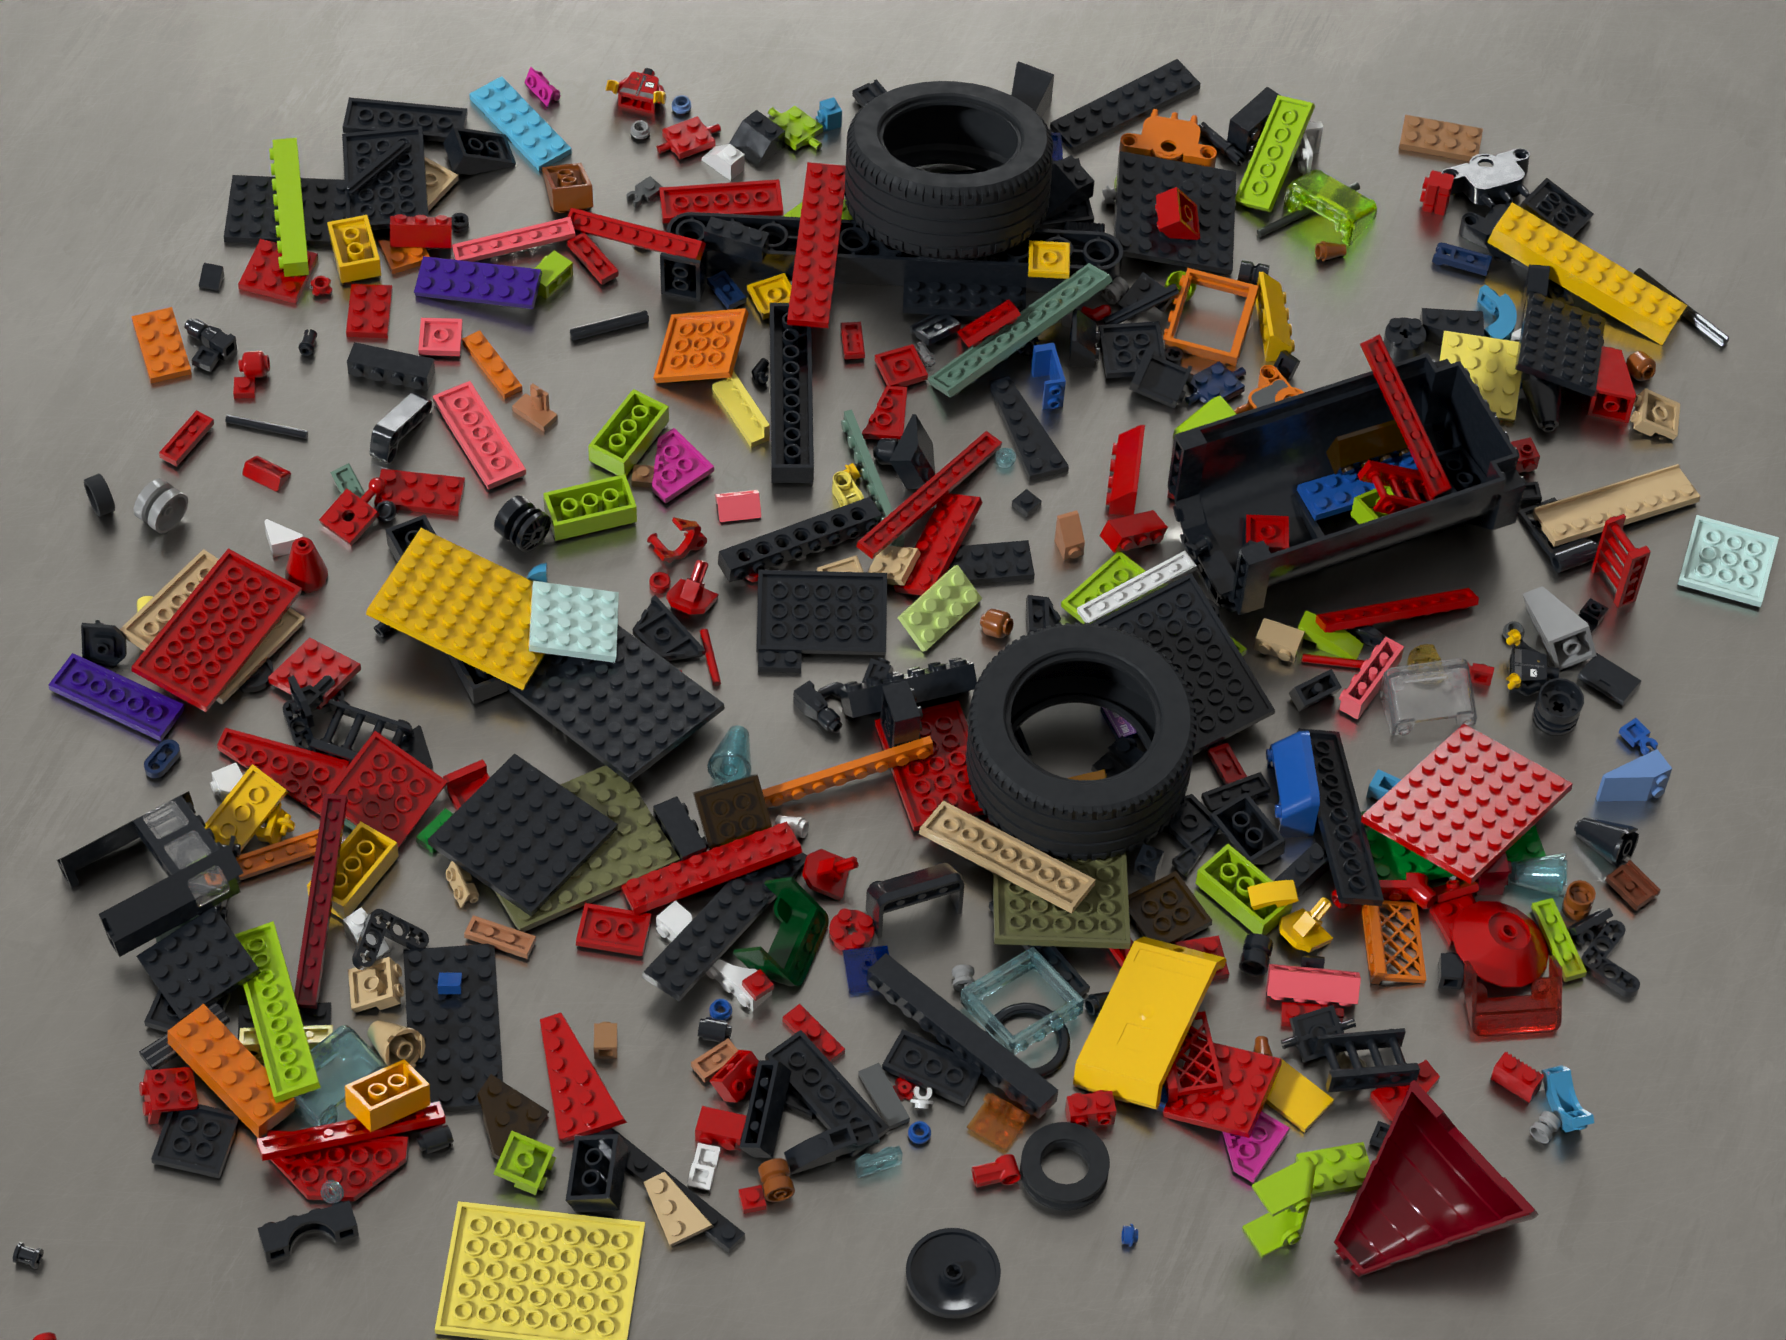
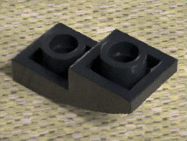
(1593, 613)

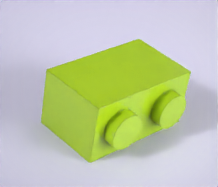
(555, 272)

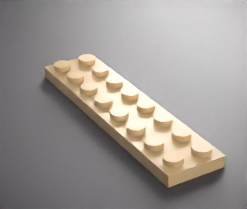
(1007, 856)

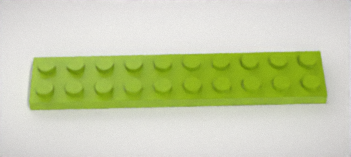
(277, 1016)

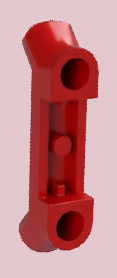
(1413, 888)

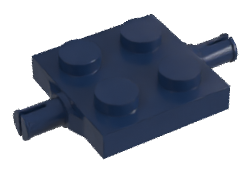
(1216, 382)

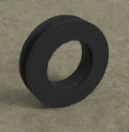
(1059, 1195)

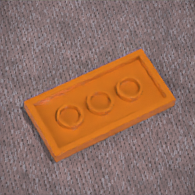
(161, 345)

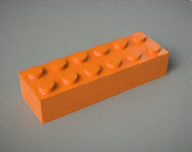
(228, 1070)

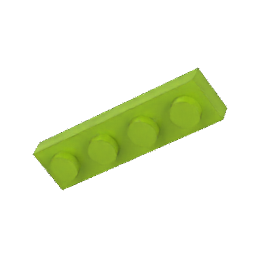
(1558, 939)

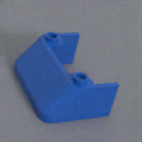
(1296, 784)

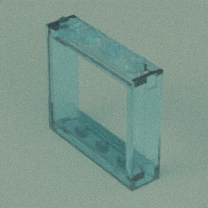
(1003, 975)

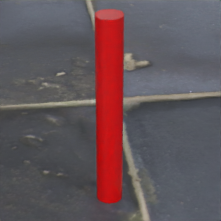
(710, 657)
(1334, 661)

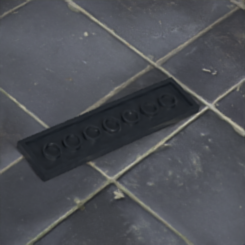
(1125, 105)

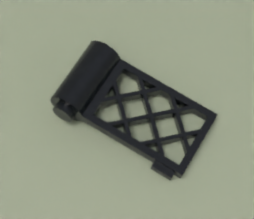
(1568, 554)

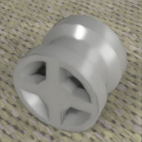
(963, 976)

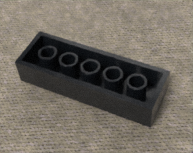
(929, 683)

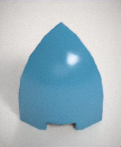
(539, 573)

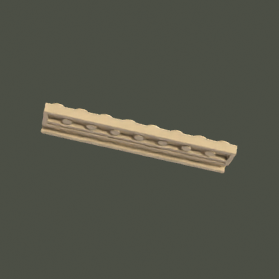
(1635, 498)

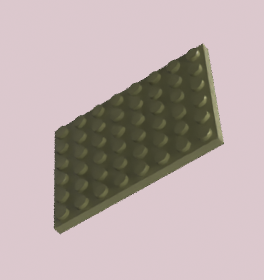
(627, 854)

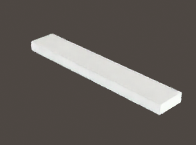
(1137, 587)

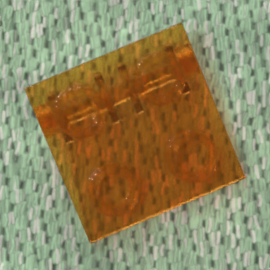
(998, 1121)

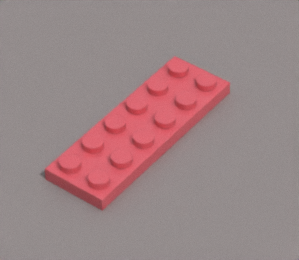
(479, 435)

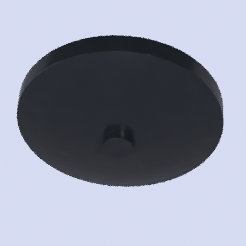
(953, 1273)

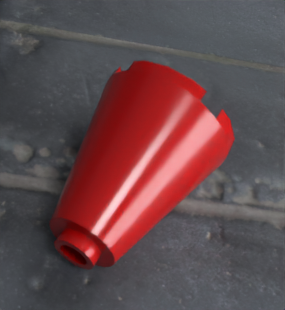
(306, 566)

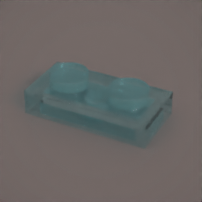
(879, 1161)

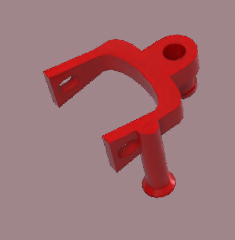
(693, 541)

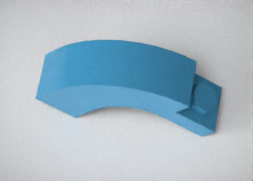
(1503, 311)
(1563, 1100)

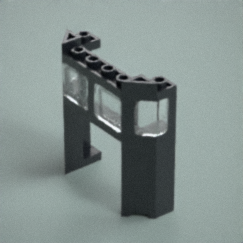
(196, 868)

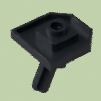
(103, 643)
(308, 698)

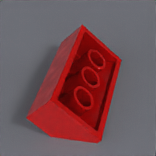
(1126, 472)

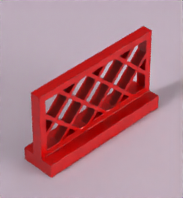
(1173, 1081)

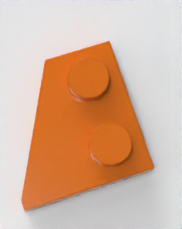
(402, 258)

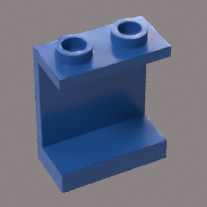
(1045, 363)

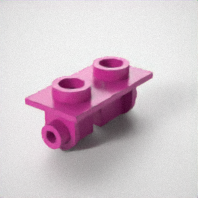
(540, 86)

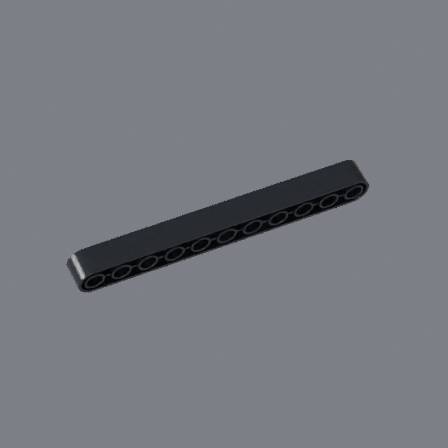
(871, 262)

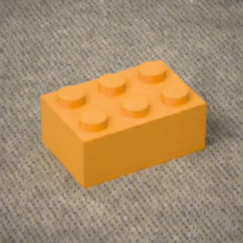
(387, 1095)

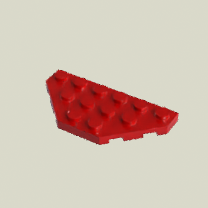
(353, 1165)

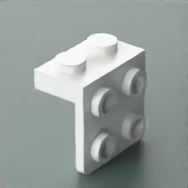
(1308, 146)

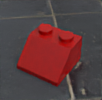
(1177, 215)

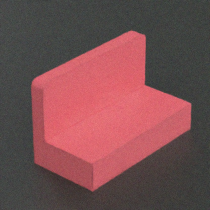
(738, 505)

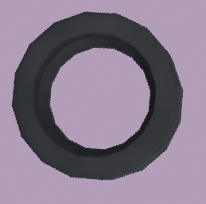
(99, 494)

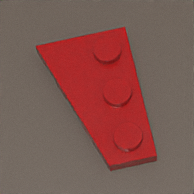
(888, 416)
(1392, 1097)

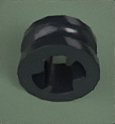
(460, 227)
(1176, 352)

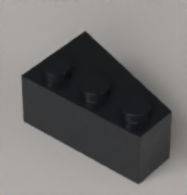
(1460, 321)

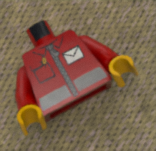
(639, 91)

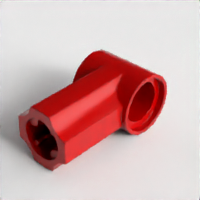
(1002, 1170)

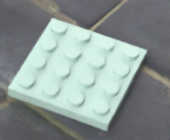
(1728, 561)
(573, 621)

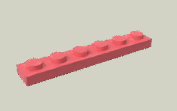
(514, 240)

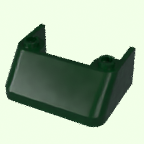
(797, 937)

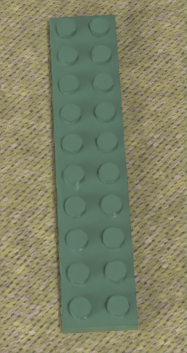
(1030, 324)

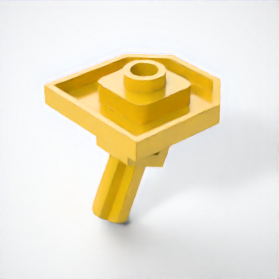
(1304, 927)

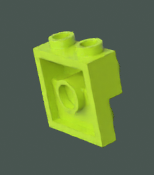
(525, 1162)

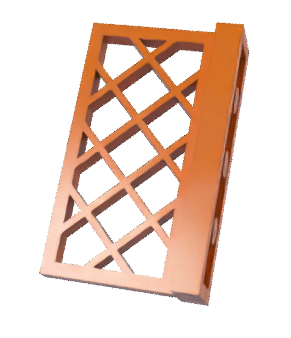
(1375, 946)

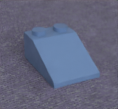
(1636, 780)

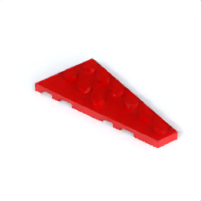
(298, 770)
(577, 1090)

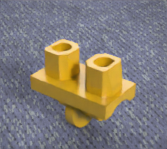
(277, 825)

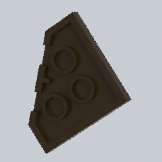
(507, 1111)

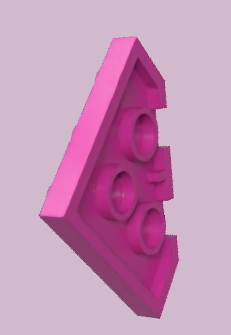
(677, 466)
(1253, 1153)

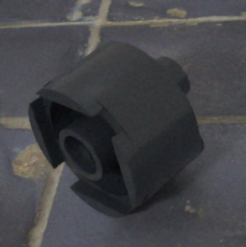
(1404, 338)

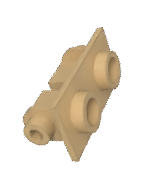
(462, 891)

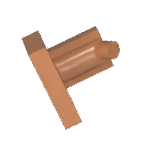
(535, 408)

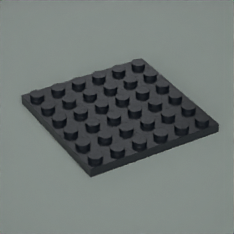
(1136, 218)
(522, 834)

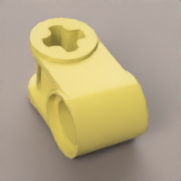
(848, 491)

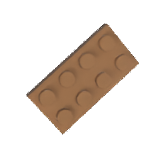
(1440, 138)

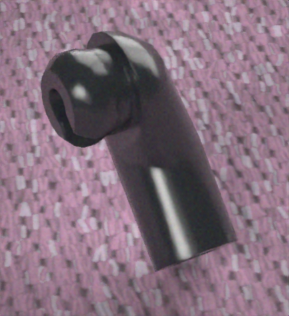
(831, 689)

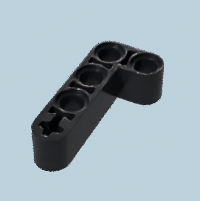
(396, 425)

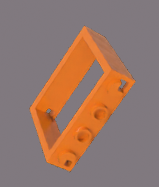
(1219, 283)

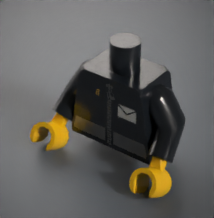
(1527, 667)

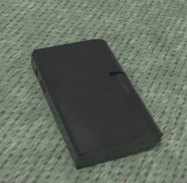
(1609, 679)

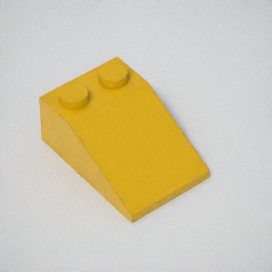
(354, 249)

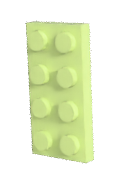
(939, 608)

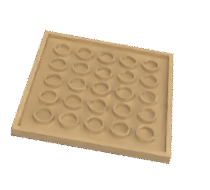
(159, 610)

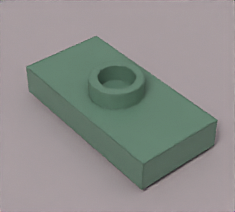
(346, 478)

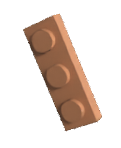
(500, 936)

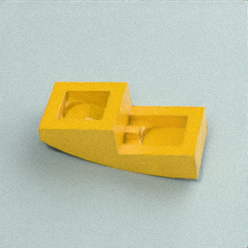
(1271, 893)

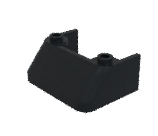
(913, 889)

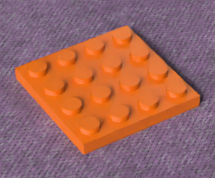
(701, 345)

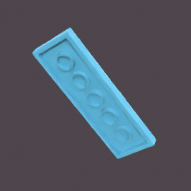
(520, 123)

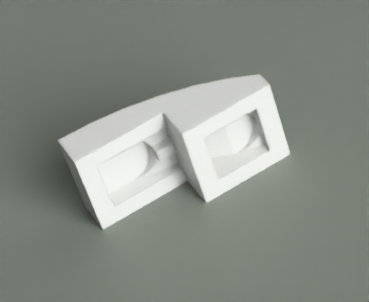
(704, 1166)

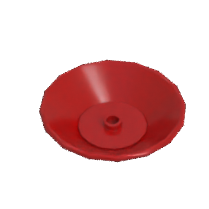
(1500, 943)

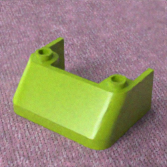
(1287, 1199)

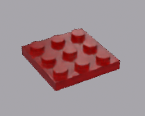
(267, 279)
(311, 664)

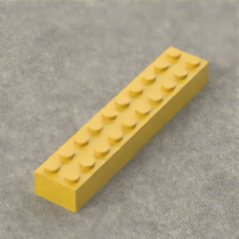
(1587, 273)

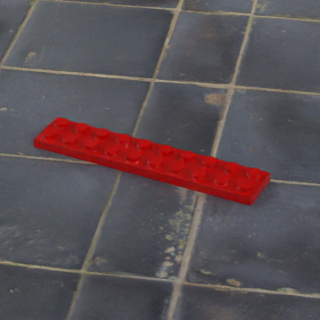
(817, 245)

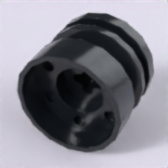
(522, 523)
(1558, 706)

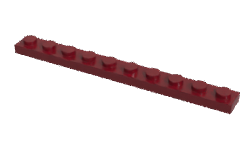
(320, 900)

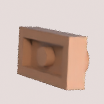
(713, 1060)

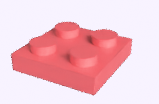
(440, 336)

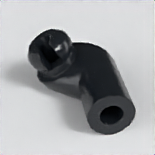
(758, 372)

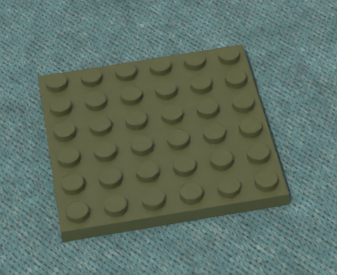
(1096, 923)

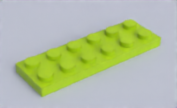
(1274, 153)

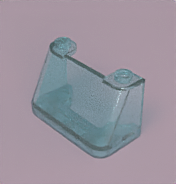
(338, 1061)

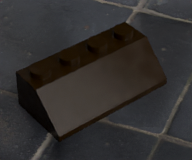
(1373, 443)

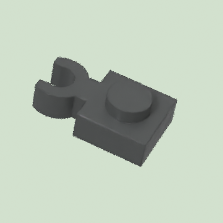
(645, 190)

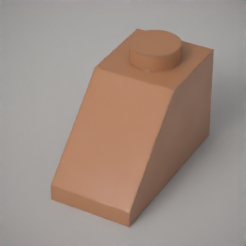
(1069, 535)

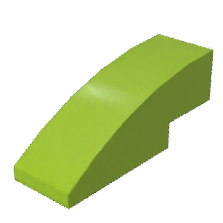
(1337, 643)

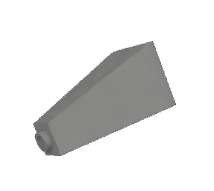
(1560, 629)

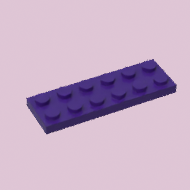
(478, 282)
(116, 697)

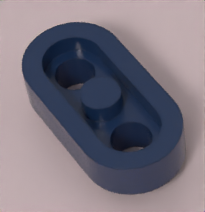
(160, 759)

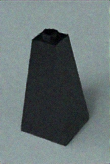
(1033, 87)

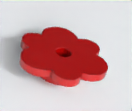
(903, 1093)

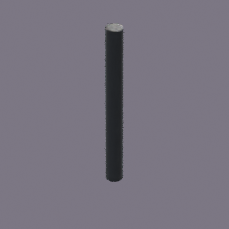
(266, 426)

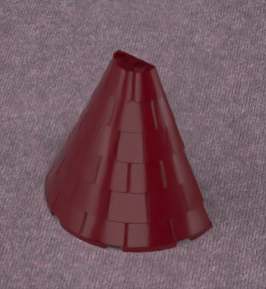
(1425, 1192)

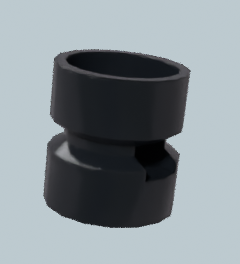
(1249, 273)
(1256, 954)

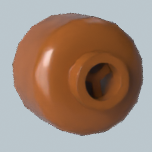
(1641, 366)
(996, 623)

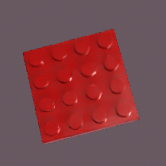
(387, 788)
(1236, 1108)

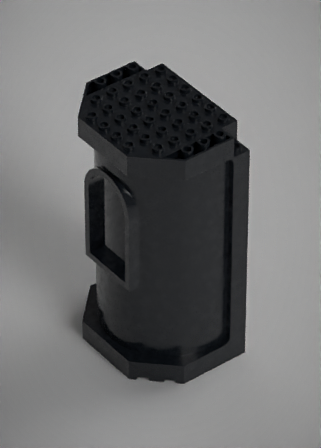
(1263, 454)

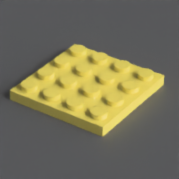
(1490, 367)

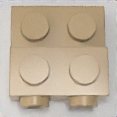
(1656, 414)
(376, 986)

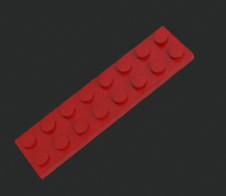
(711, 868)

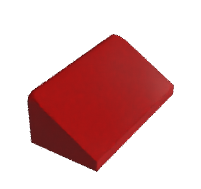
(265, 473)

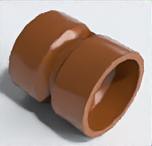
(1578, 900)
(776, 1180)

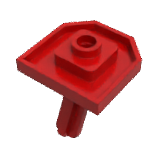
(690, 594)
(828, 872)

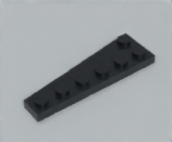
(1029, 437)

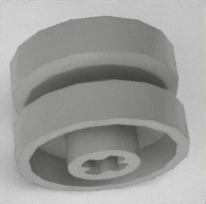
(160, 505)

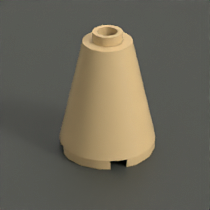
(396, 1042)

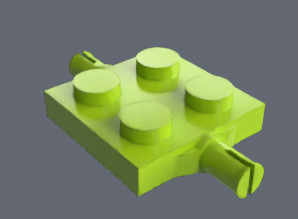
(798, 127)

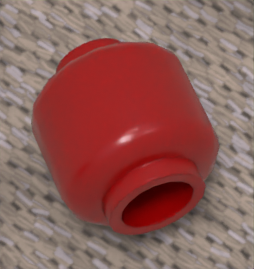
(254, 364)

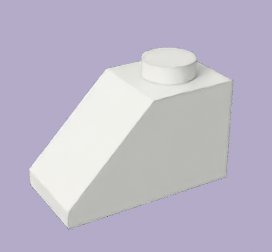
(725, 160)
(225, 780)
(353, 927)

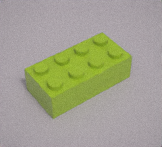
(628, 433)
(590, 507)
(1226, 881)

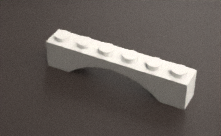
(673, 921)

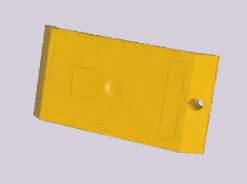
(1145, 1021)

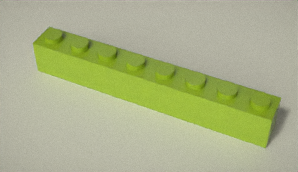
(290, 207)

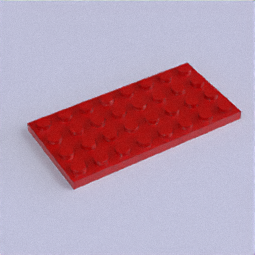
(216, 630)

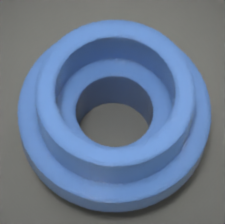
(681, 104)

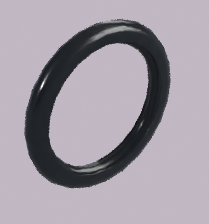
(1063, 1033)

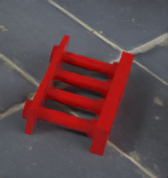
(1396, 478)
(1634, 562)

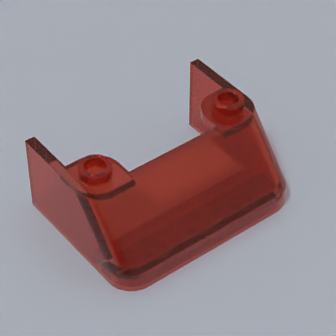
(1515, 1014)

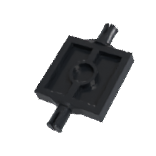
(1312, 1024)

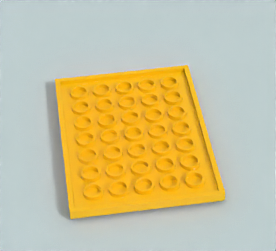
(461, 607)

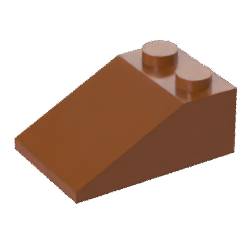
(568, 187)

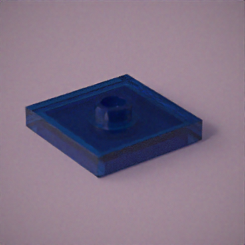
(857, 965)

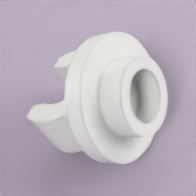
(922, 1101)

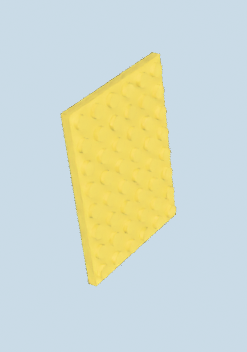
(539, 1275)

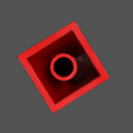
(1614, 388)

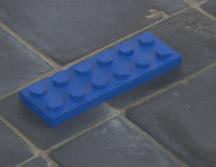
(1337, 492)

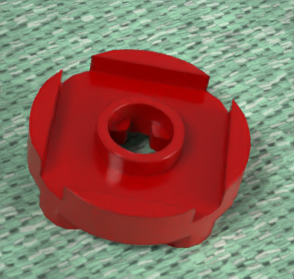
(851, 919)

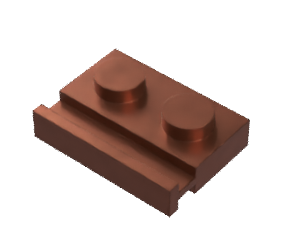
(1632, 885)

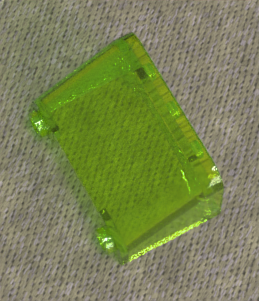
(1332, 200)

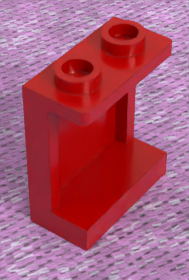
(465, 782)

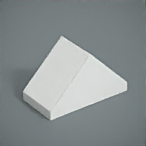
(280, 538)

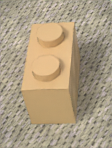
(1279, 640)

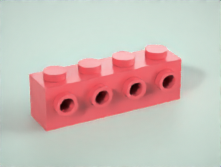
(1368, 681)
(1313, 984)

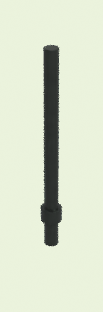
(1292, 217)

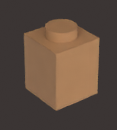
(605, 1040)

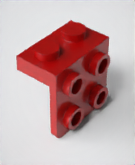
(167, 1091)

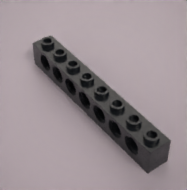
(799, 539)

